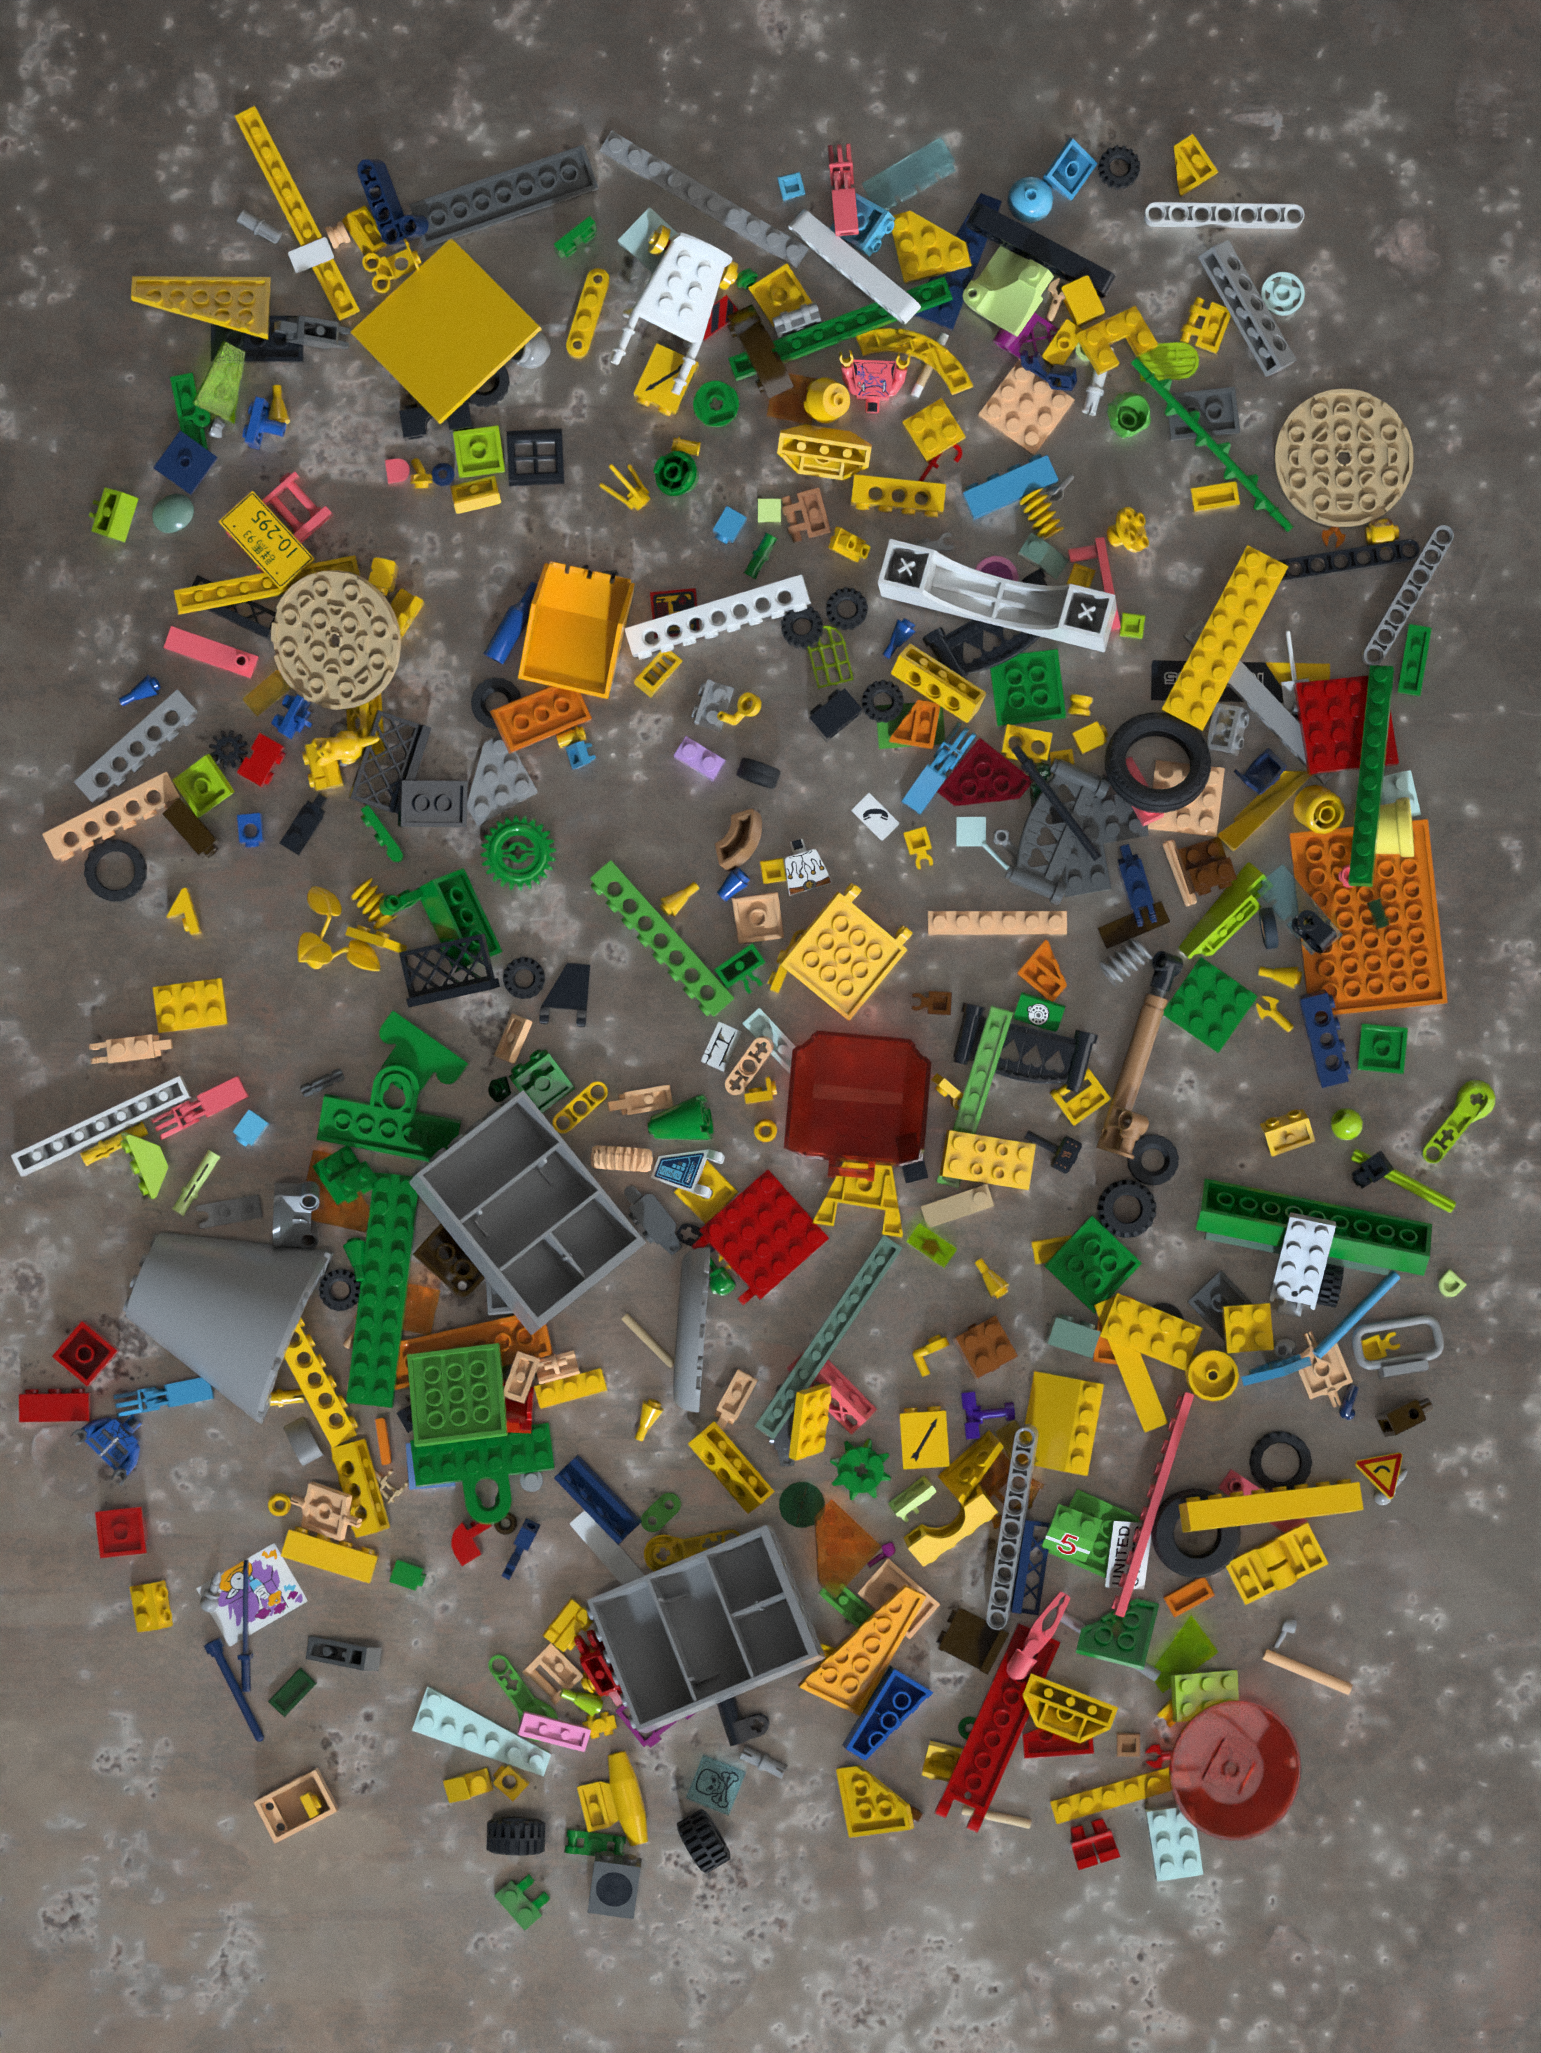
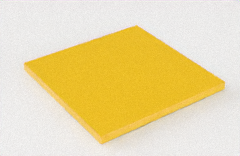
(445, 330)

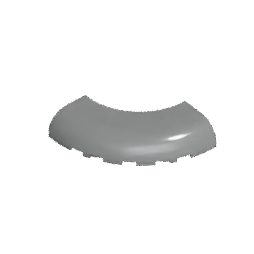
(691, 1329)

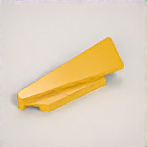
(1262, 808)

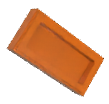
(383, 1440)
(1188, 1596)

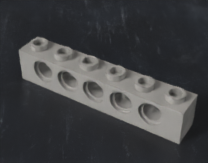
(1247, 308)
(123, 749)

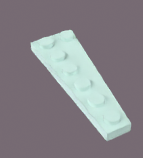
(460, 1726)

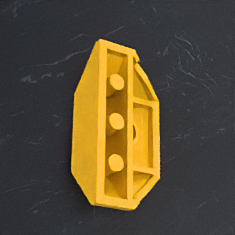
(824, 451)
(1066, 1710)

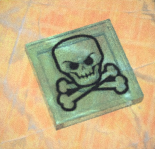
(715, 1784)

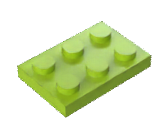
(1200, 1690)

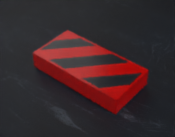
(718, 316)

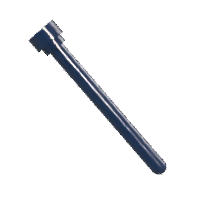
(215, 1649)

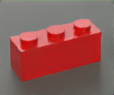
(55, 1406)

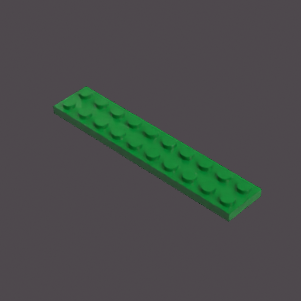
(383, 1291)

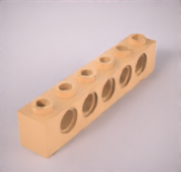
(56, 837)

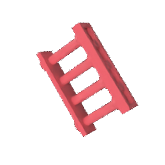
(300, 530)

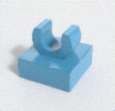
(578, 754)

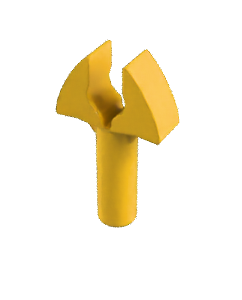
(1273, 1013)

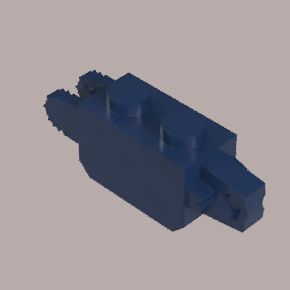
(1135, 884)

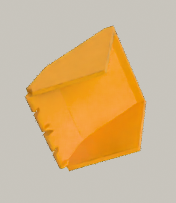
(576, 629)

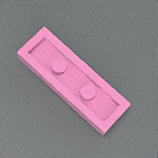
(554, 1731)

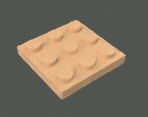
(1026, 408)
(1202, 814)

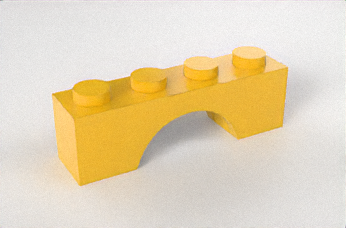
(929, 1542)

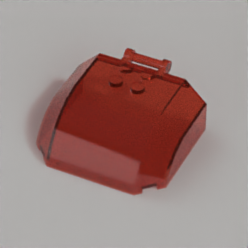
(857, 1101)

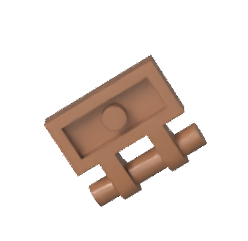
(813, 514)

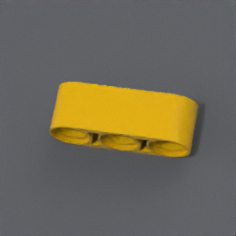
(568, 1110)

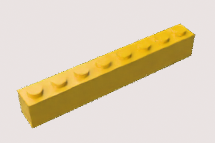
(1271, 1506)

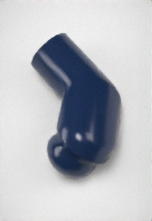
(1348, 1401)

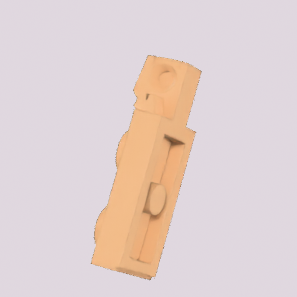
(643, 1100)
(734, 1398)

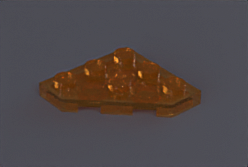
(349, 1216)
(840, 1548)

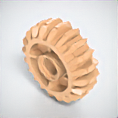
(621, 1158)

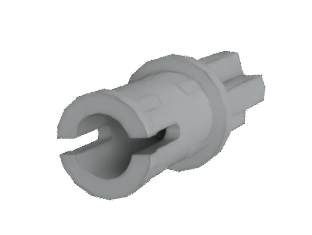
(259, 226)

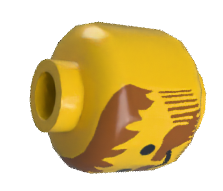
(1381, 531)

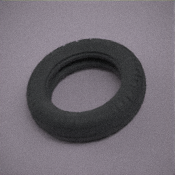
(1148, 798)

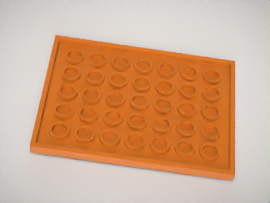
(1366, 965)

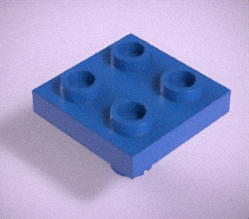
(259, 424)

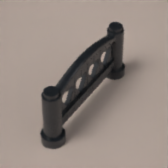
(949, 647)
(1073, 1051)

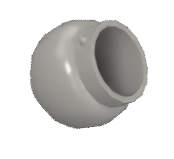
(533, 353)

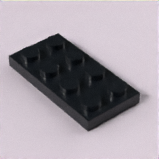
(258, 349)

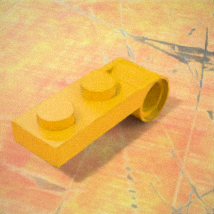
(777, 978)

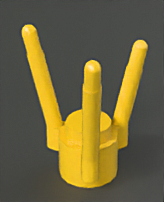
(637, 496)

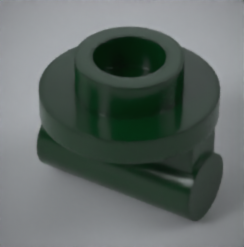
(499, 1089)

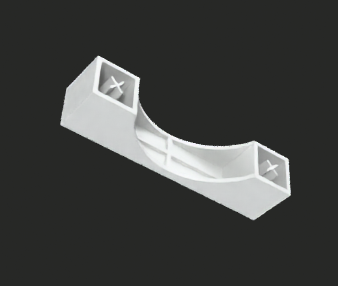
(1053, 612)

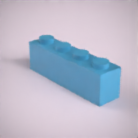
(1009, 487)

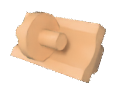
(557, 1367)

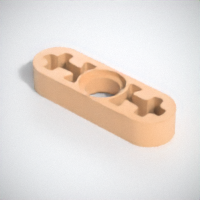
(763, 1055)

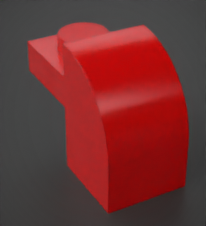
(463, 1541)

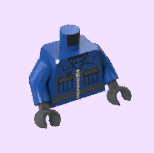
(113, 1443)

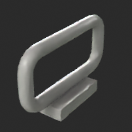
(1400, 1364)

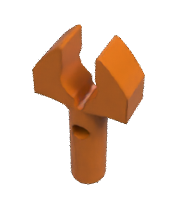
(1340, 537)

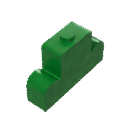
(420, 1052)

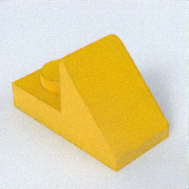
(184, 905)
(468, 1785)

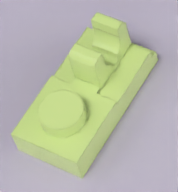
(912, 1497)

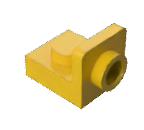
(757, 1095)

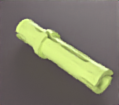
(181, 1206)

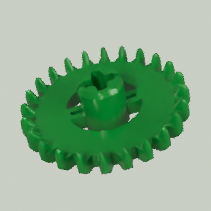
(540, 850)

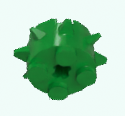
(867, 1481)

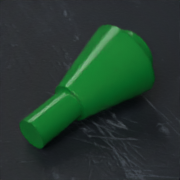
(355, 1252)

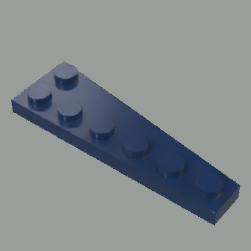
(957, 281)

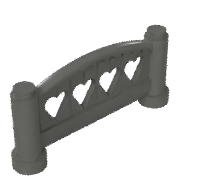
(1045, 878)

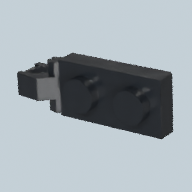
(304, 825)

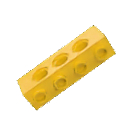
(934, 491)
(938, 683)
(731, 1467)
(363, 1476)

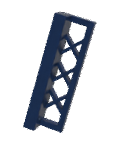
(616, 1516)
(1023, 1570)

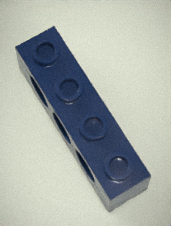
(1327, 1074)

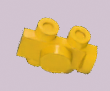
(603, 1724)

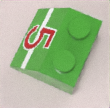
(1071, 1532)

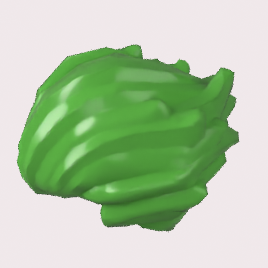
(1128, 414)

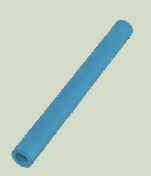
(1356, 1314)

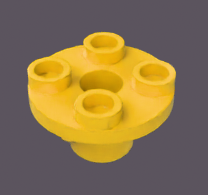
(1128, 530)

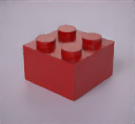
(86, 1353)

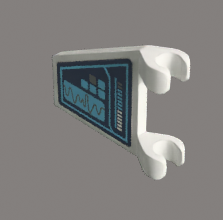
(685, 1169)

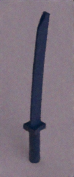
(245, 1656)

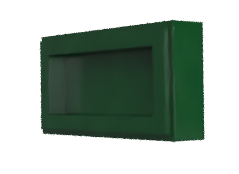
(292, 1692)

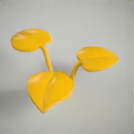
(317, 952)

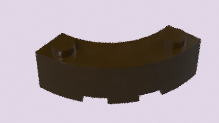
(758, 346)

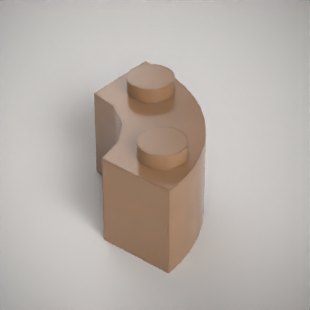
(740, 840)

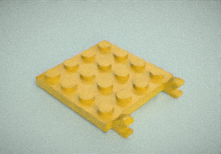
(844, 954)

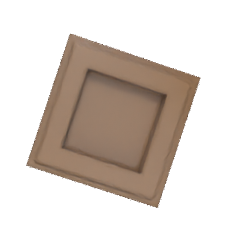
(1128, 1745)

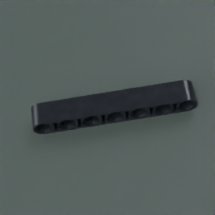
(1038, 248)
(1350, 557)

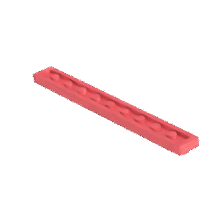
(1149, 1513)

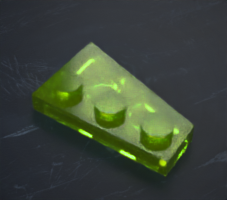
(222, 382)
(1185, 1654)

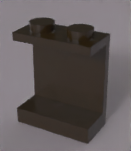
(971, 1640)

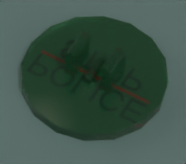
(800, 1504)

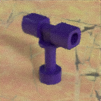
(975, 1414)

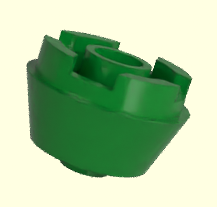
(676, 473)

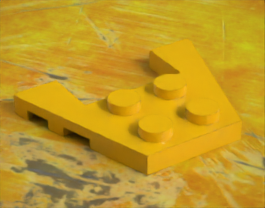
(860, 1192)

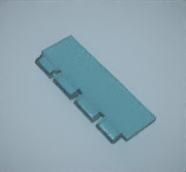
(913, 170)
(1291, 900)

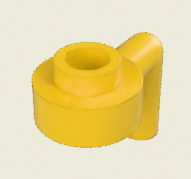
(744, 709)
(935, 1344)

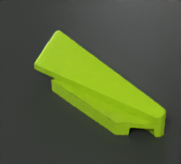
(1227, 914)

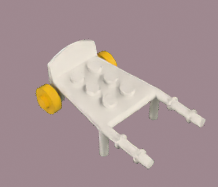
(680, 293)

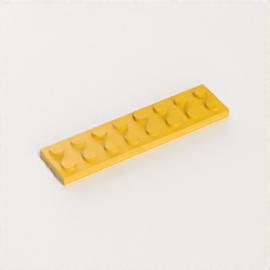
(1224, 638)

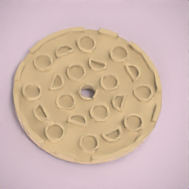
(1350, 424)
(368, 634)

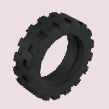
(91, 870)
(1271, 1439)

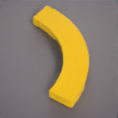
(921, 348)

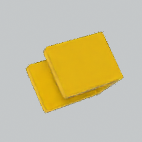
(1082, 301)

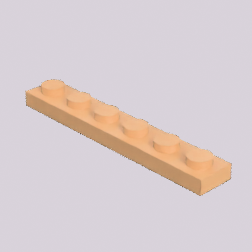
(997, 922)

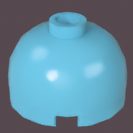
(1030, 199)

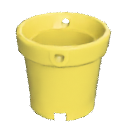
(1395, 829)

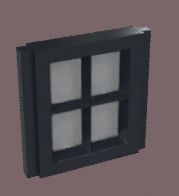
(535, 457)

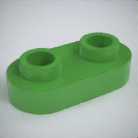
(660, 1512)

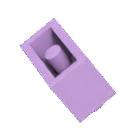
(699, 758)

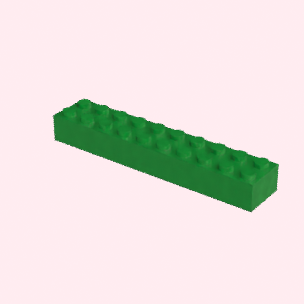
(1358, 1233)

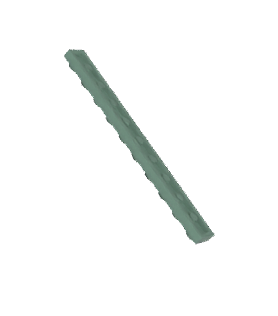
(828, 1336)

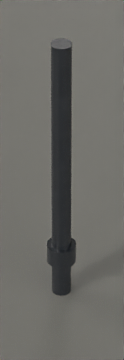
(1029, 766)

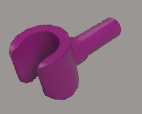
(888, 1550)

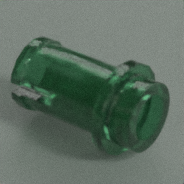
(1378, 914)

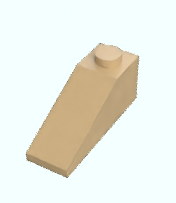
(957, 1206)

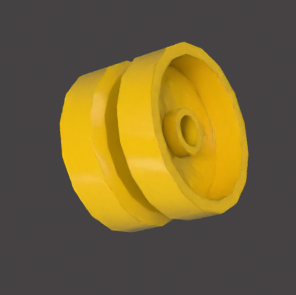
(1199, 1368)

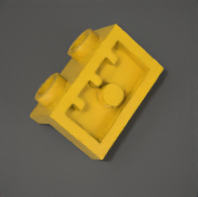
(1287, 1132)

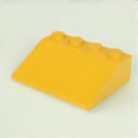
(1066, 1421)

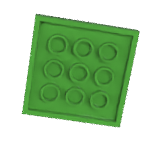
(457, 1395)

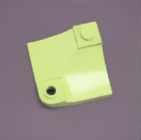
(1008, 290)

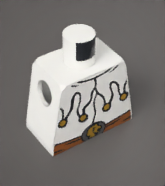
(804, 869)

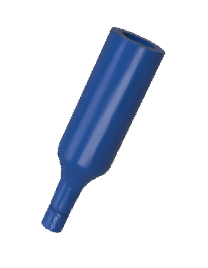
(510, 627)

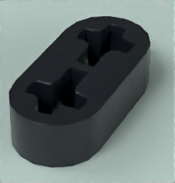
(690, 1241)

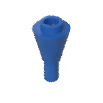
(901, 633)
(146, 688)

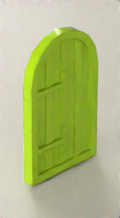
(1171, 361)

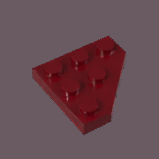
(984, 778)

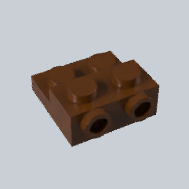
(1206, 866)

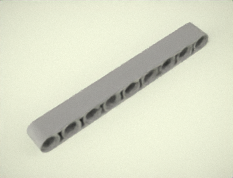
(1263, 704)
(1006, 1536)

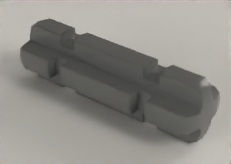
(322, 1082)

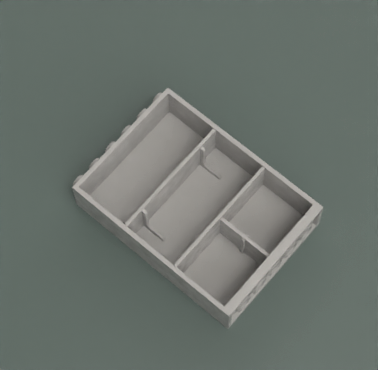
(526, 1211)
(705, 1629)

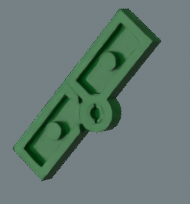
(190, 416)

